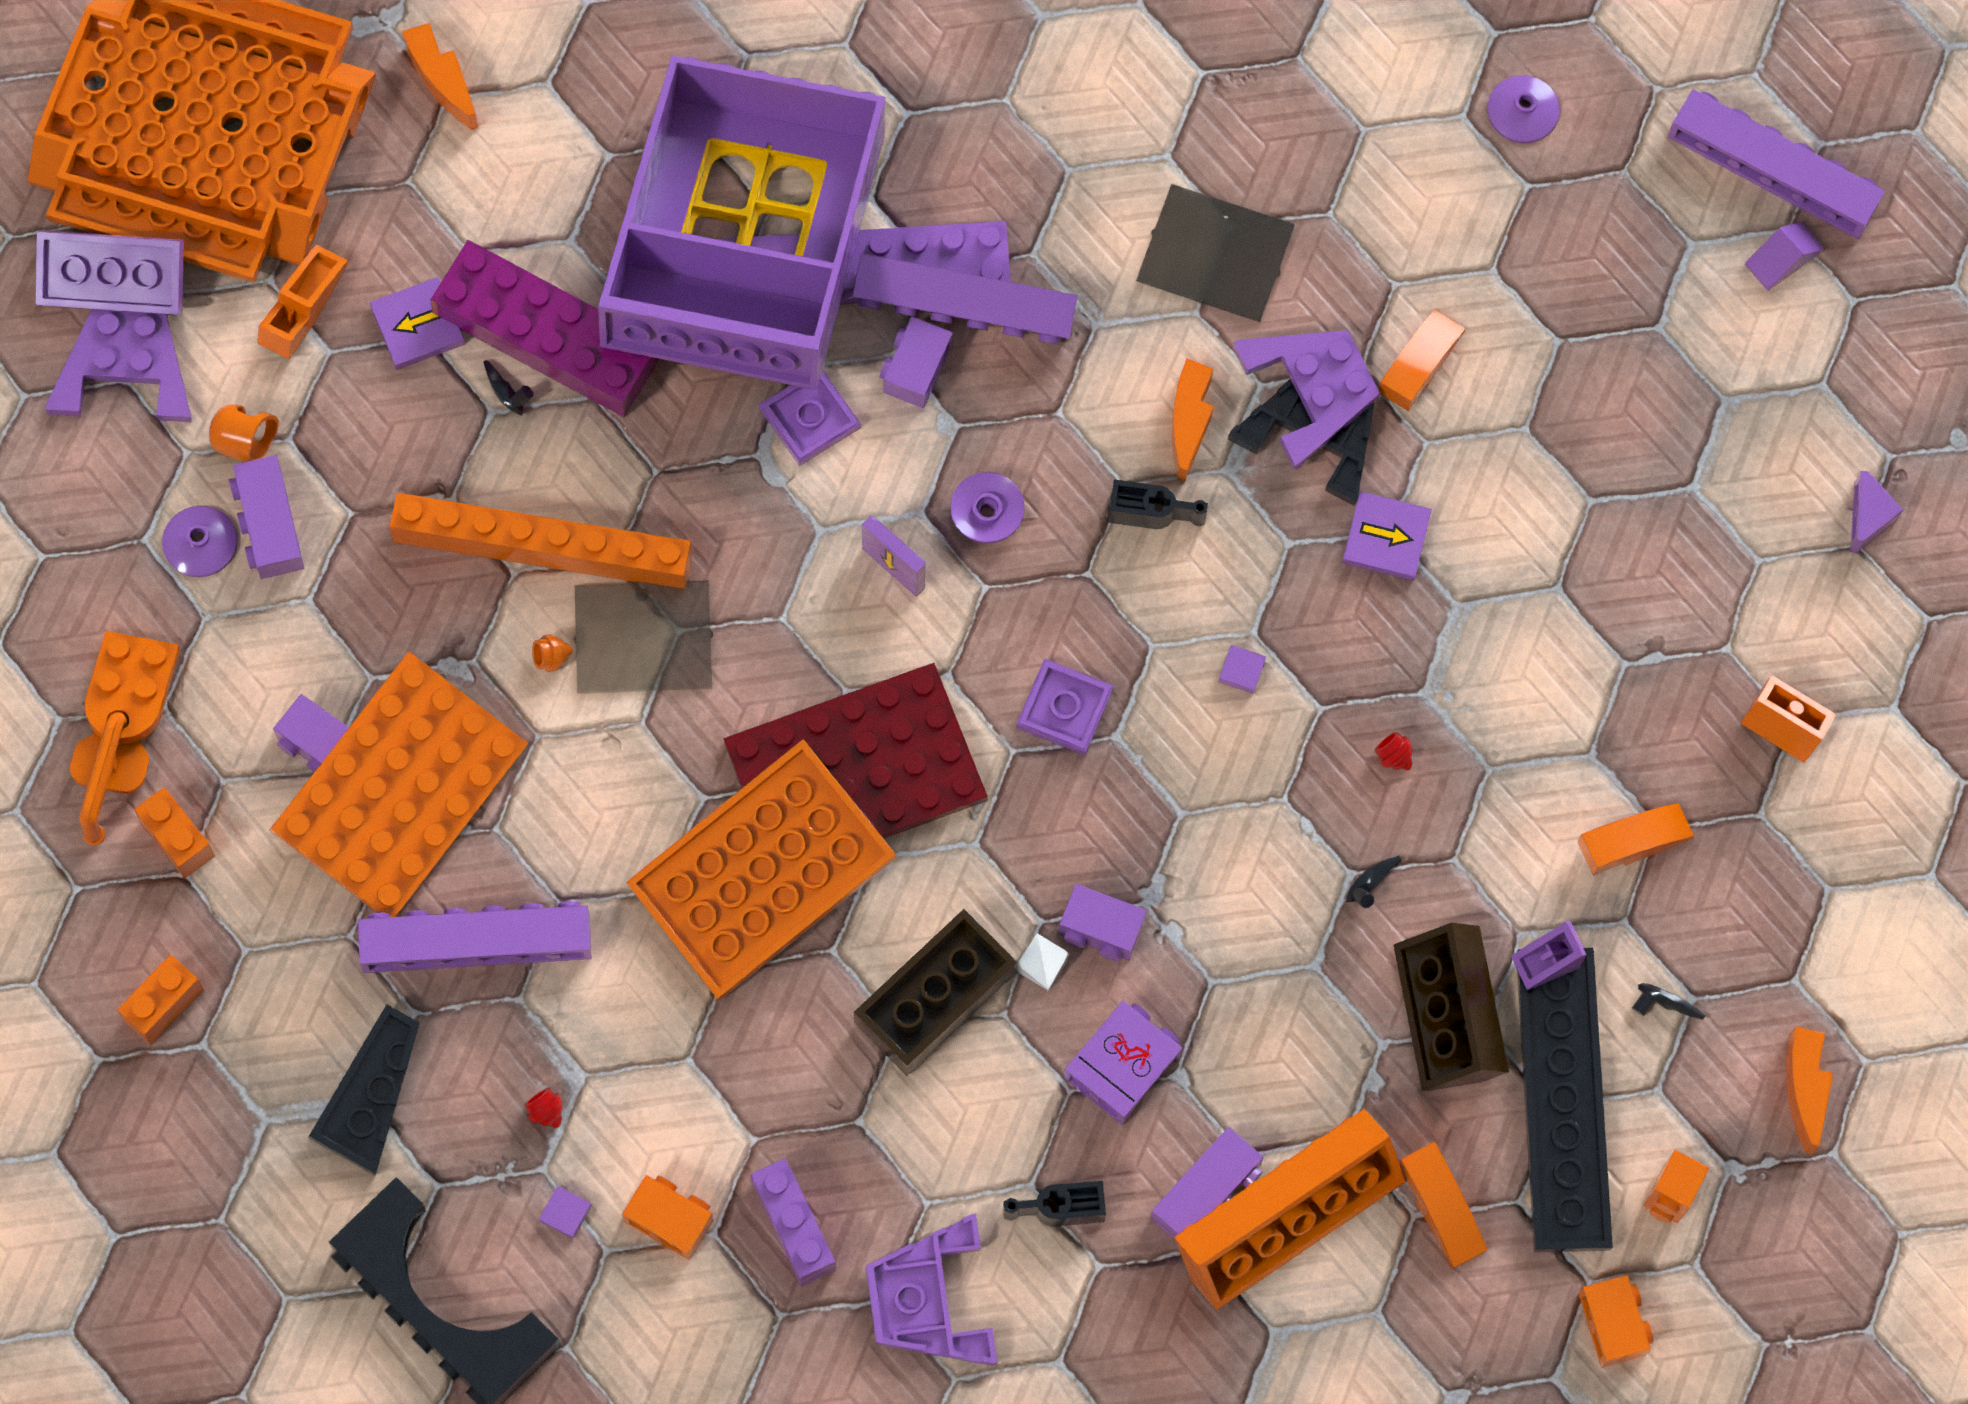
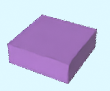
(1242, 669)
(565, 1212)

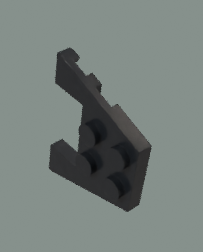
(1289, 412)

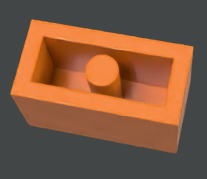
(1788, 719)
(174, 832)
(160, 999)
(1675, 1187)
(668, 1215)
(1615, 1320)

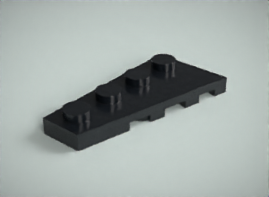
(365, 1100)

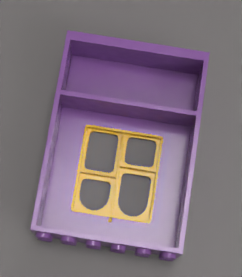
(727, 300)

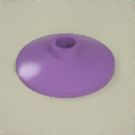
(1521, 123)
(989, 491)
(201, 557)

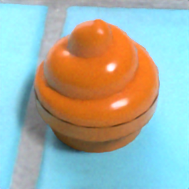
(550, 653)

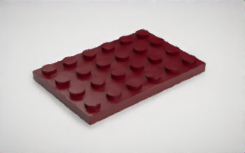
(886, 746)

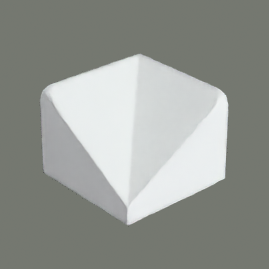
(1042, 962)

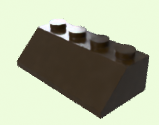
(1451, 1007)

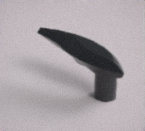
(508, 397)
(1368, 880)
(1665, 999)

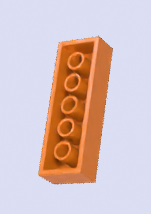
(1290, 1209)

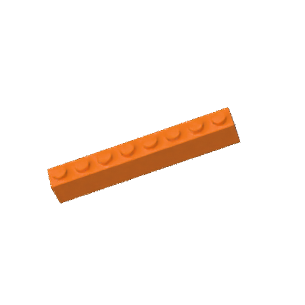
(540, 541)

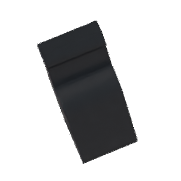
(1135, 506)
(1079, 1204)

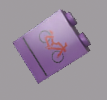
(1123, 1061)

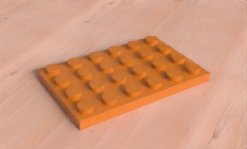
(398, 786)
(761, 870)

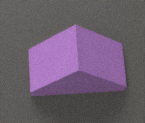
(1783, 254)
(1872, 511)
(1550, 956)

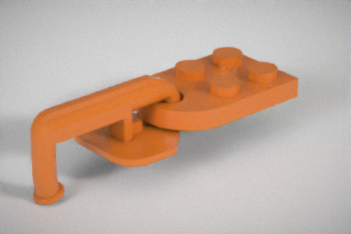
(129, 684)

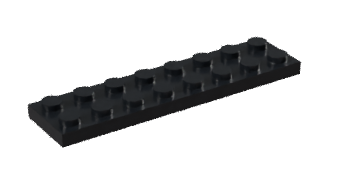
(1565, 1113)

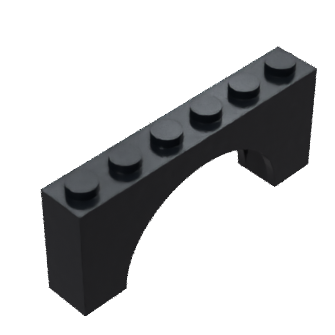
(486, 1361)

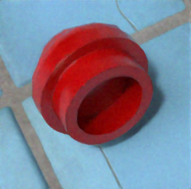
(1395, 752)
(545, 1108)

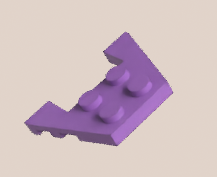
(123, 349)
(1327, 378)
(912, 1299)

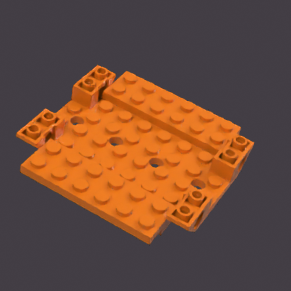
(177, 170)

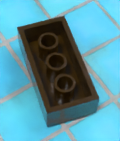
(935, 992)

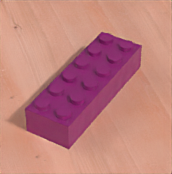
(538, 327)

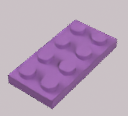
(109, 272)

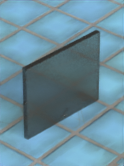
(1215, 253)
(642, 637)

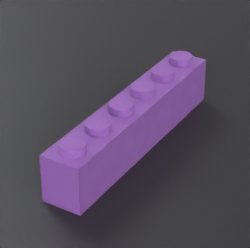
(1776, 163)
(964, 297)
(474, 938)

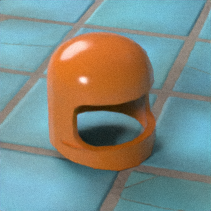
(233, 433)

